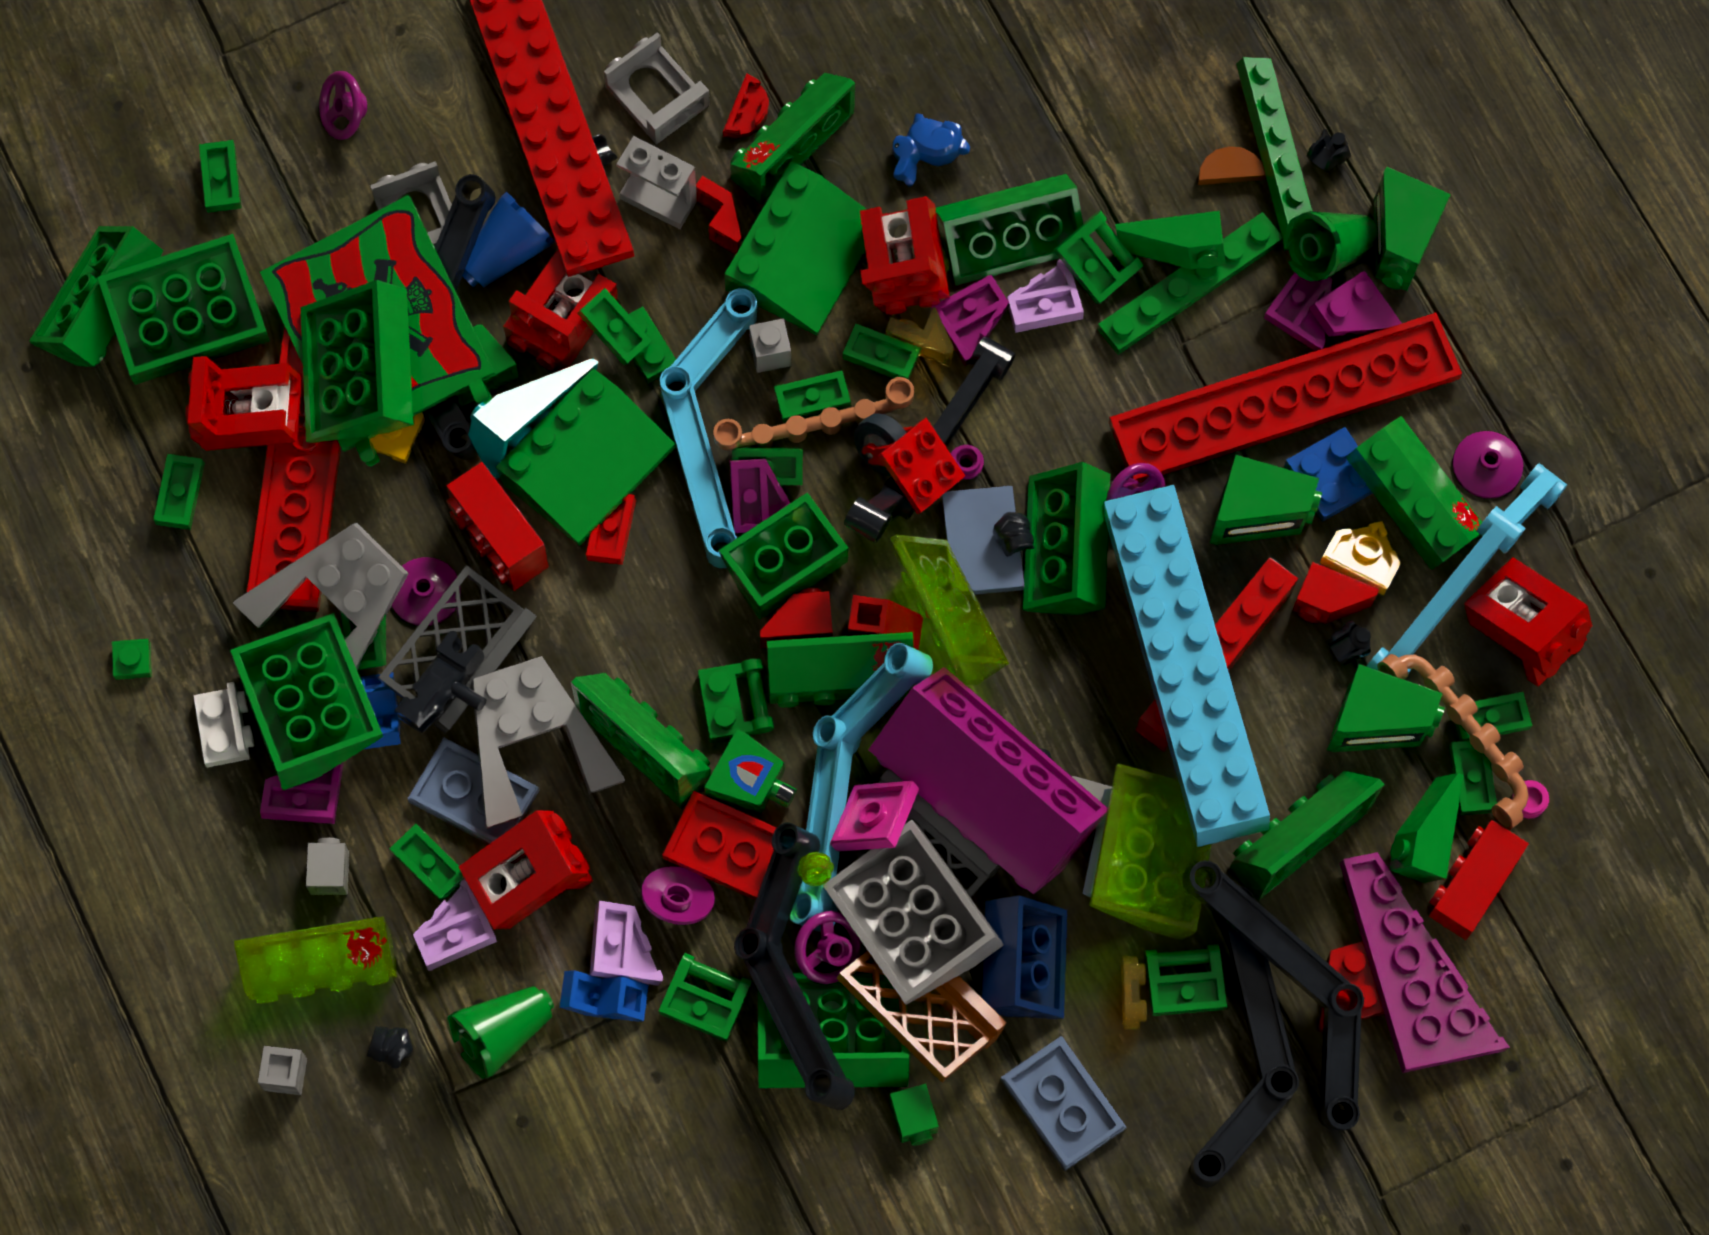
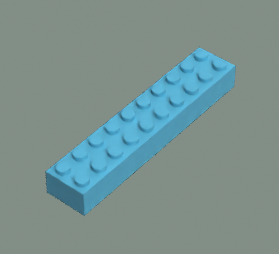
(1186, 666)

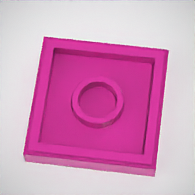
(874, 816)

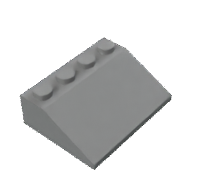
(912, 914)

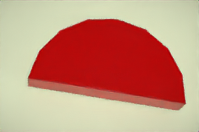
(748, 110)

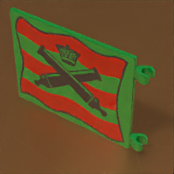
(398, 251)

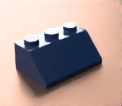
(1030, 967)

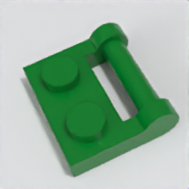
(1091, 265)
(723, 701)
(1185, 991)
(699, 1007)

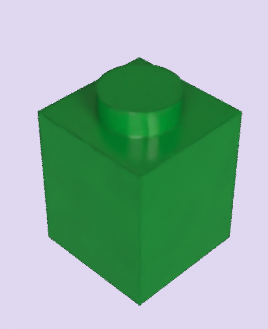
(914, 1115)

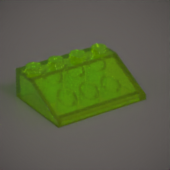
(949, 607)
(1145, 854)

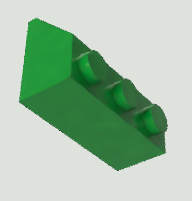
(784, 555)

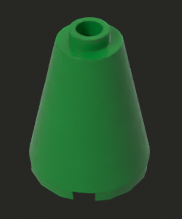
(1327, 242)
(499, 1028)

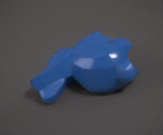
(929, 142)

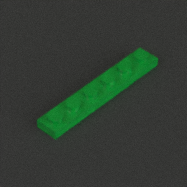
(1274, 139)
(1188, 285)

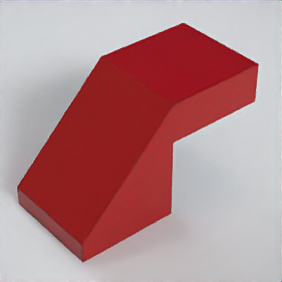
(724, 226)

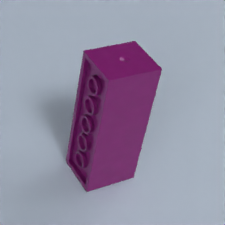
(988, 780)

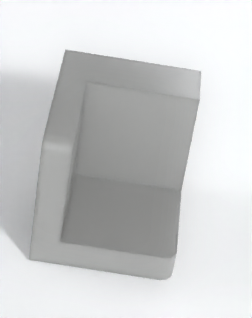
(282, 1070)

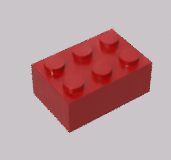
(496, 527)

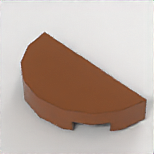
(1231, 166)

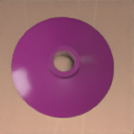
(1480, 477)
(414, 605)
(677, 895)

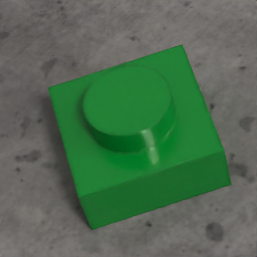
(131, 659)

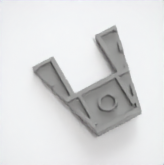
(349, 572)
(521, 705)

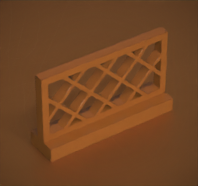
(965, 1010)

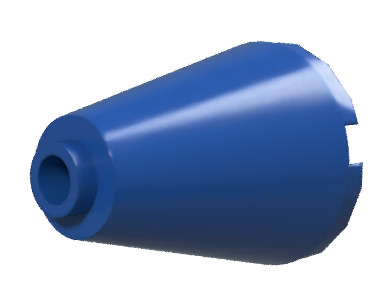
(505, 242)

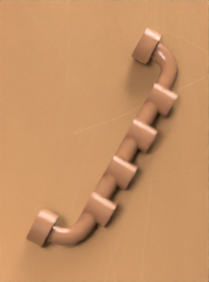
(729, 432)
(1483, 739)

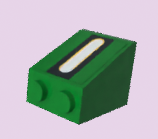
(1406, 220)
(1264, 502)
(1384, 713)

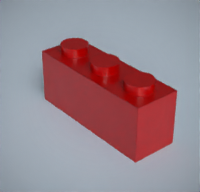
(1476, 878)

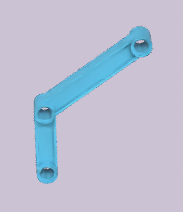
(687, 423)
(1499, 531)
(837, 741)

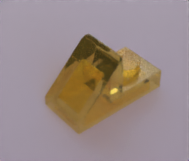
(932, 340)

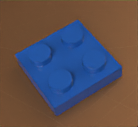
(1337, 478)

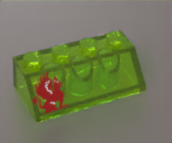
(316, 959)

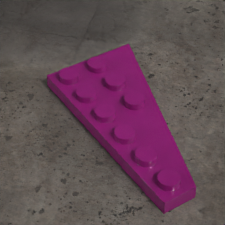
(1417, 983)

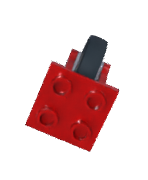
(910, 455)

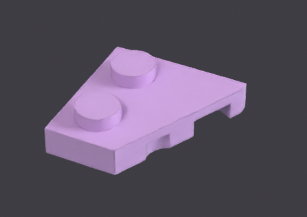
(1046, 300)
(454, 929)
(621, 946)

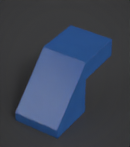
(383, 704)
(604, 997)

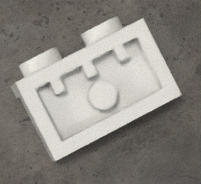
(222, 726)

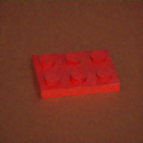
(722, 845)

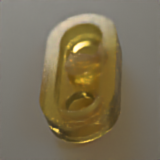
(1133, 1008)

